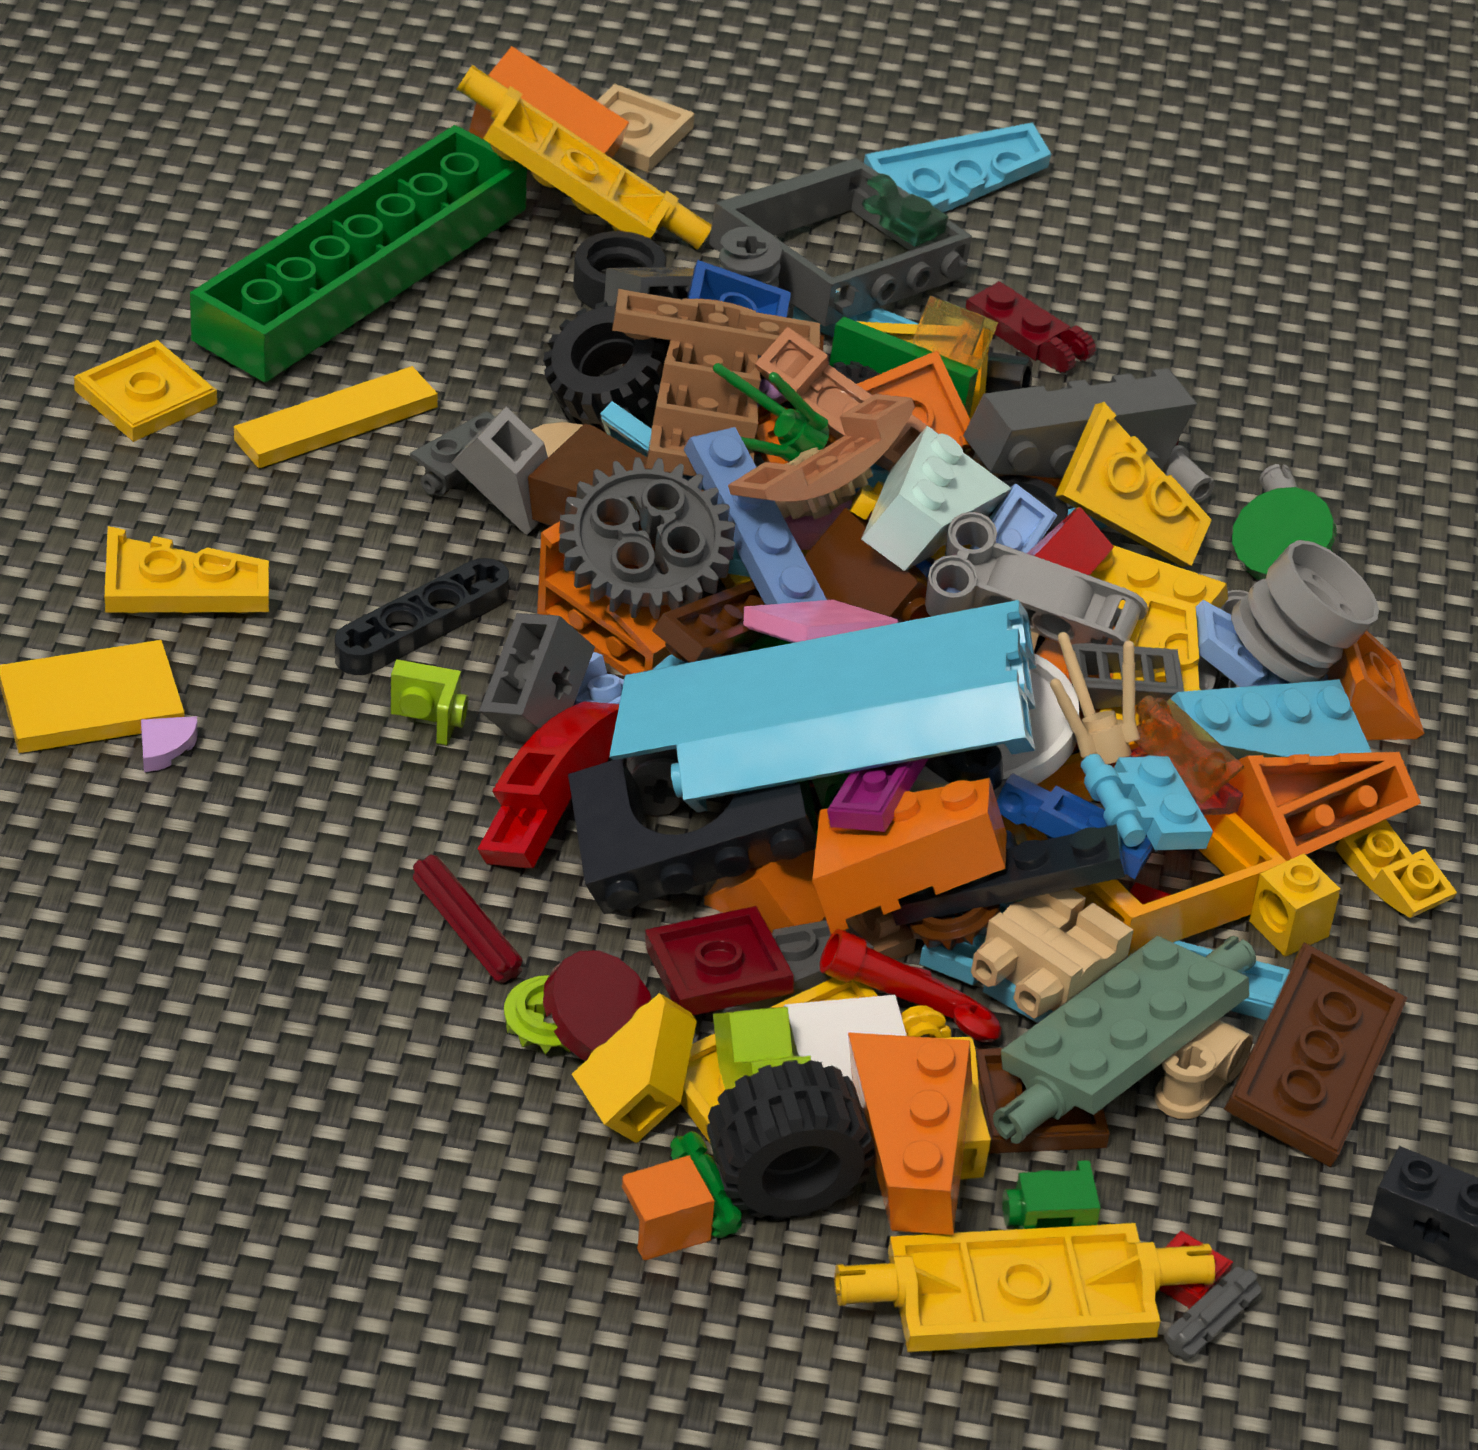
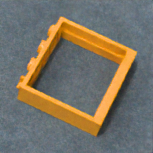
(1232, 849)

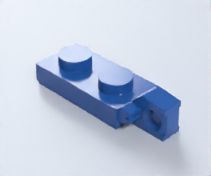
(1061, 814)

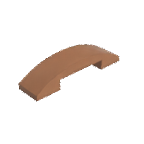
(826, 389)
(868, 434)

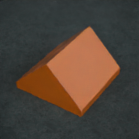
(1377, 691)
(778, 889)

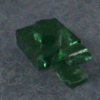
(907, 217)

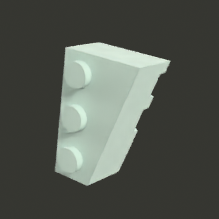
(924, 495)

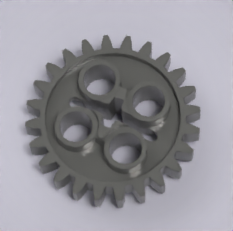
(601, 550)

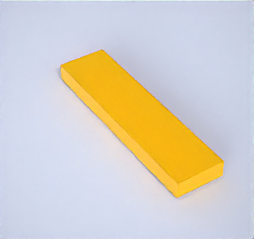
(335, 417)

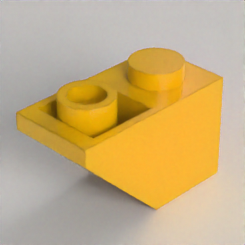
(640, 1069)

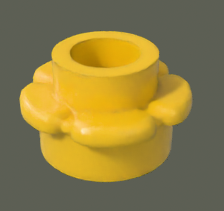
(925, 1020)

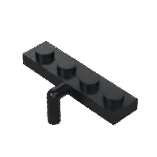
(1029, 871)

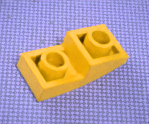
(1389, 869)

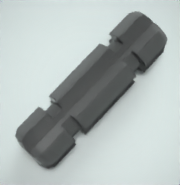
(1212, 1313)

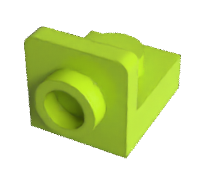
(429, 695)

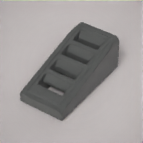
(1107, 659)

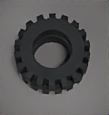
(588, 350)
(790, 1140)

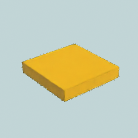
(145, 390)

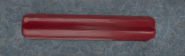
(467, 919)

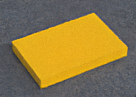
(88, 695)

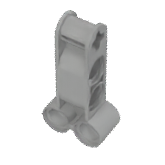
(1050, 593)

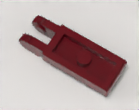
(1032, 328)

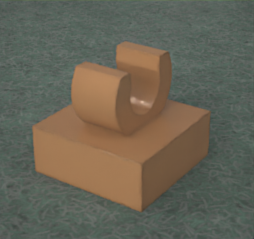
(883, 933)

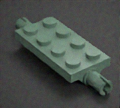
(1120, 1030)

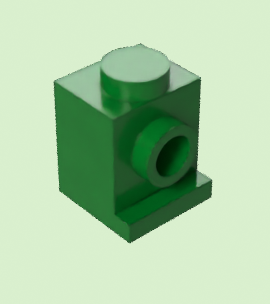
(1052, 1199)

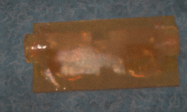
(1194, 752)

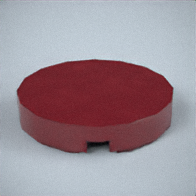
(592, 999)

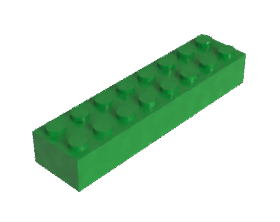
(356, 253)

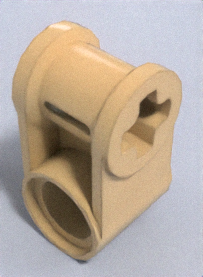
(1202, 1070)

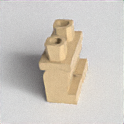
(1050, 949)

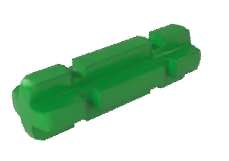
(725, 1215)

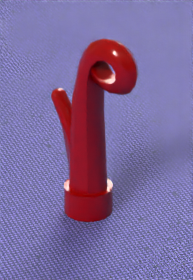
(849, 959)

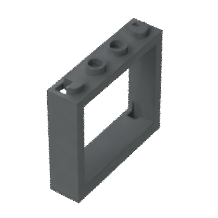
(824, 195)

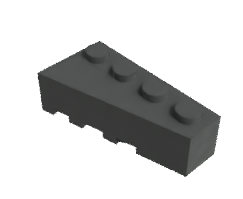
(1039, 429)

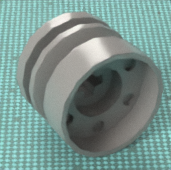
(1304, 612)

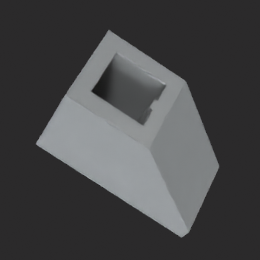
(500, 464)

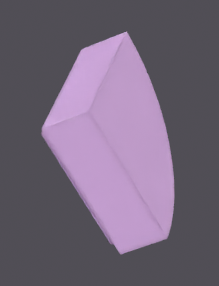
(166, 739)

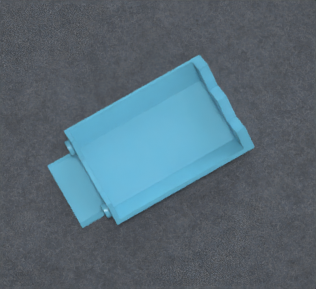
(835, 703)

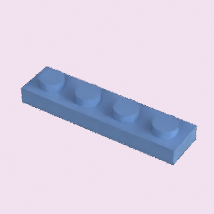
(760, 529)

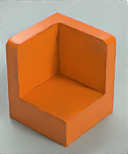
(671, 1207)

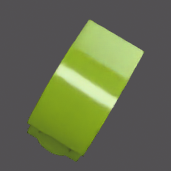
(751, 1041)

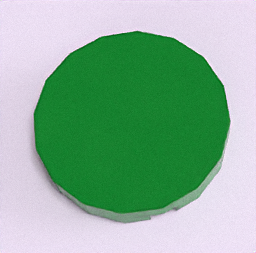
(1275, 522)

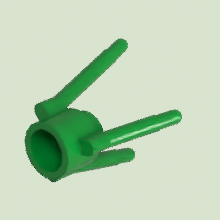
(795, 429)

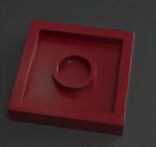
(719, 961)

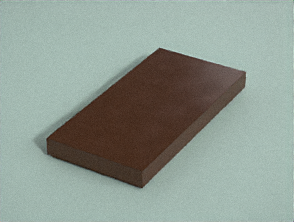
(1316, 1054)

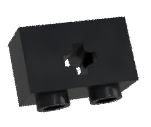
(1428, 1211)

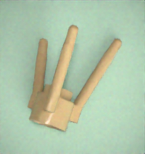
(1100, 731)

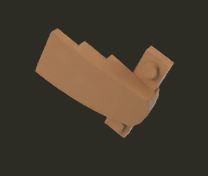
(690, 393)

